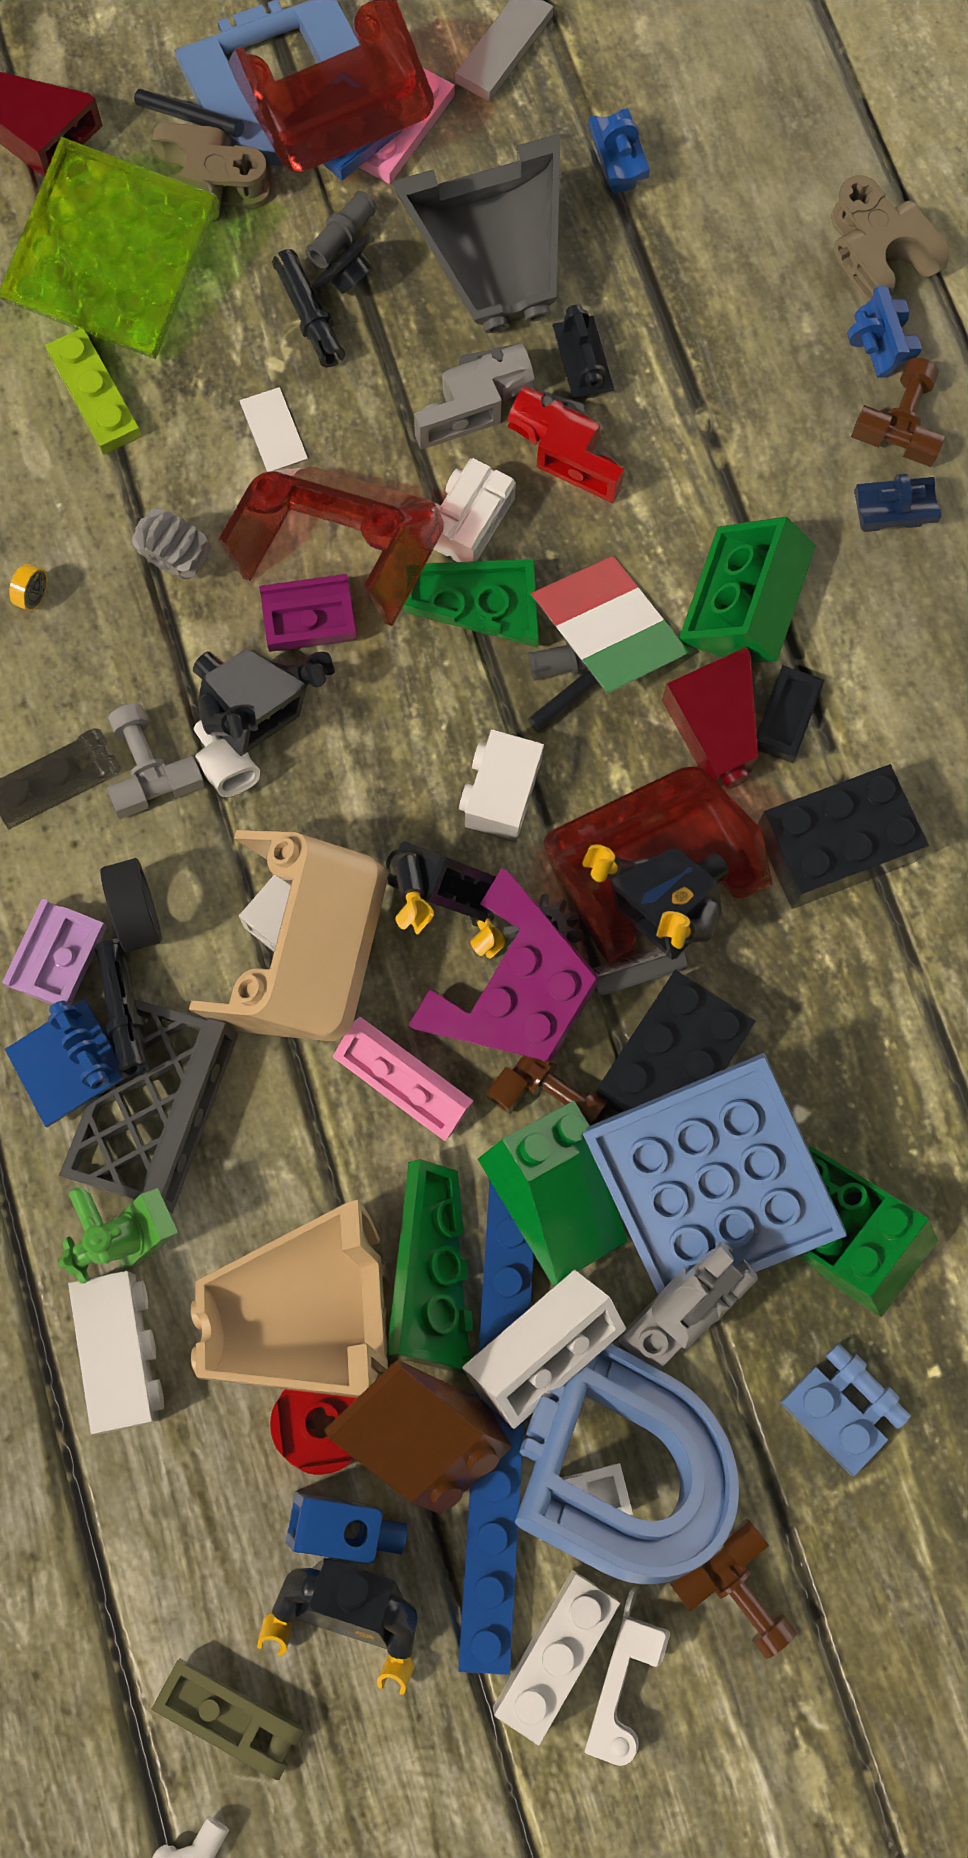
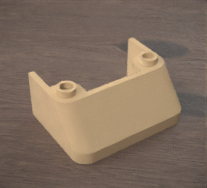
(320, 942)

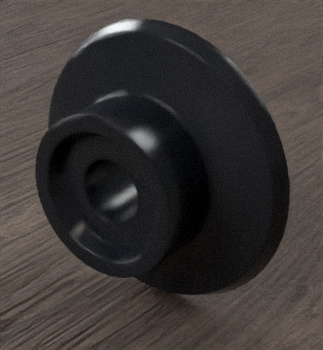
(347, 267)

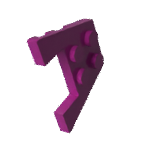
(531, 994)

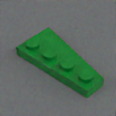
(428, 1296)

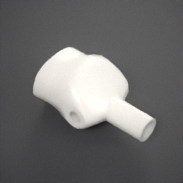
(224, 766)

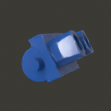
(619, 150)
(881, 333)

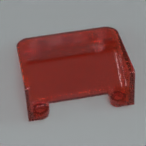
(343, 98)
(675, 811)

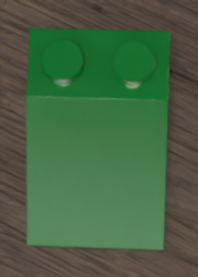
(556, 1192)

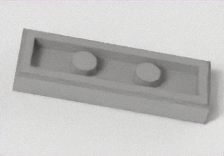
(503, 46)

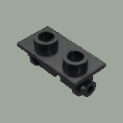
(582, 354)

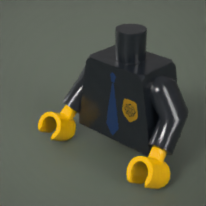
(446, 883)
(664, 894)
(349, 1604)

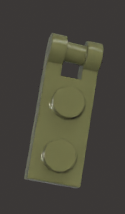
(226, 1718)

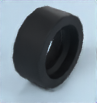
(130, 905)

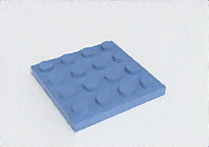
(715, 1169)

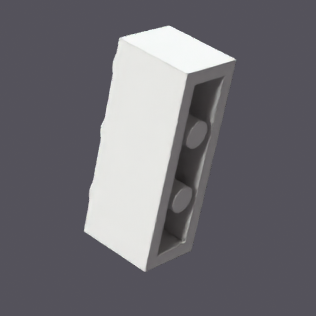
(544, 1348)
(115, 1352)
(555, 1657)

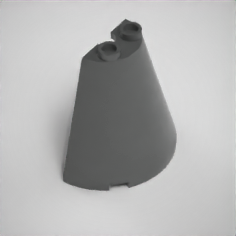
(495, 233)

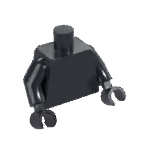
(252, 696)

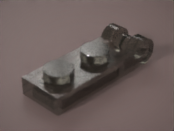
(55, 778)

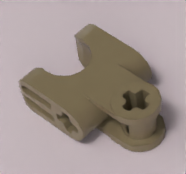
(214, 164)
(879, 233)

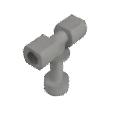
(151, 775)

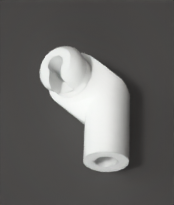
(204, 1846)

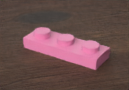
(393, 156)
(402, 1078)

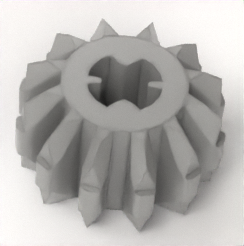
(171, 543)

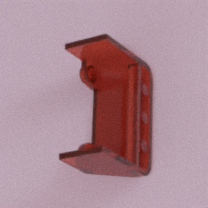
(389, 521)

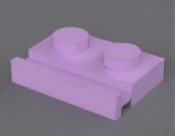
(54, 954)

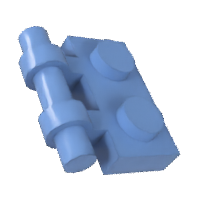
(834, 1420)

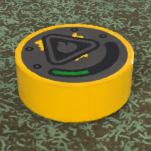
(28, 587)

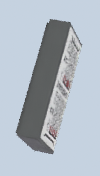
(637, 970)

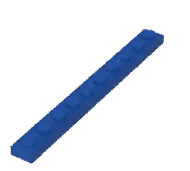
(495, 1496)

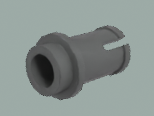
(554, 662)

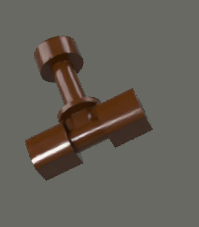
(902, 424)
(533, 1076)
(727, 1576)

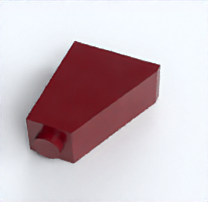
(41, 113)
(717, 717)

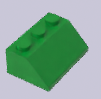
(748, 589)

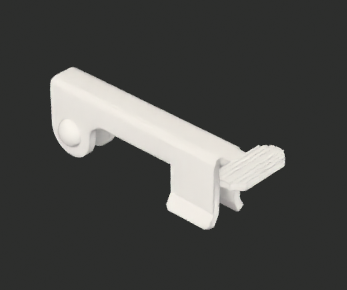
(636, 1640)

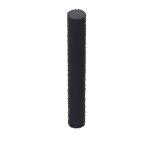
(188, 112)
(563, 701)

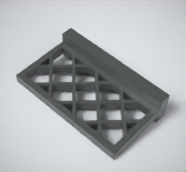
(183, 1124)

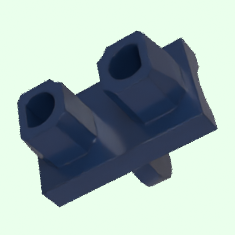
(897, 503)

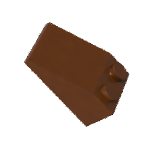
(421, 1436)

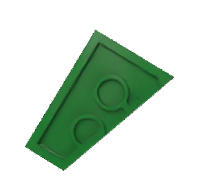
(479, 597)

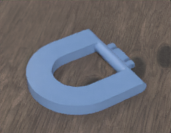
(211, 78)
(600, 1532)

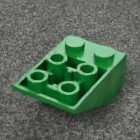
(881, 1243)

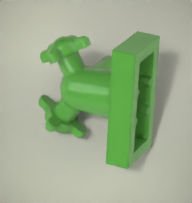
(129, 1237)

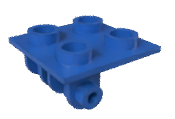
(65, 1061)

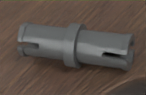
(341, 229)

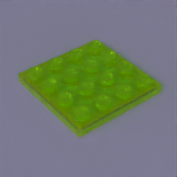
(108, 247)

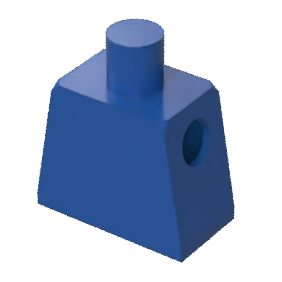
(320, 1522)

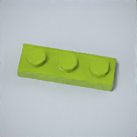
(93, 391)

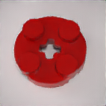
(300, 1445)

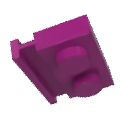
(307, 612)

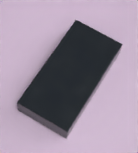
(788, 713)

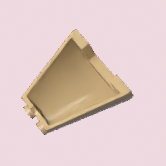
(300, 1310)

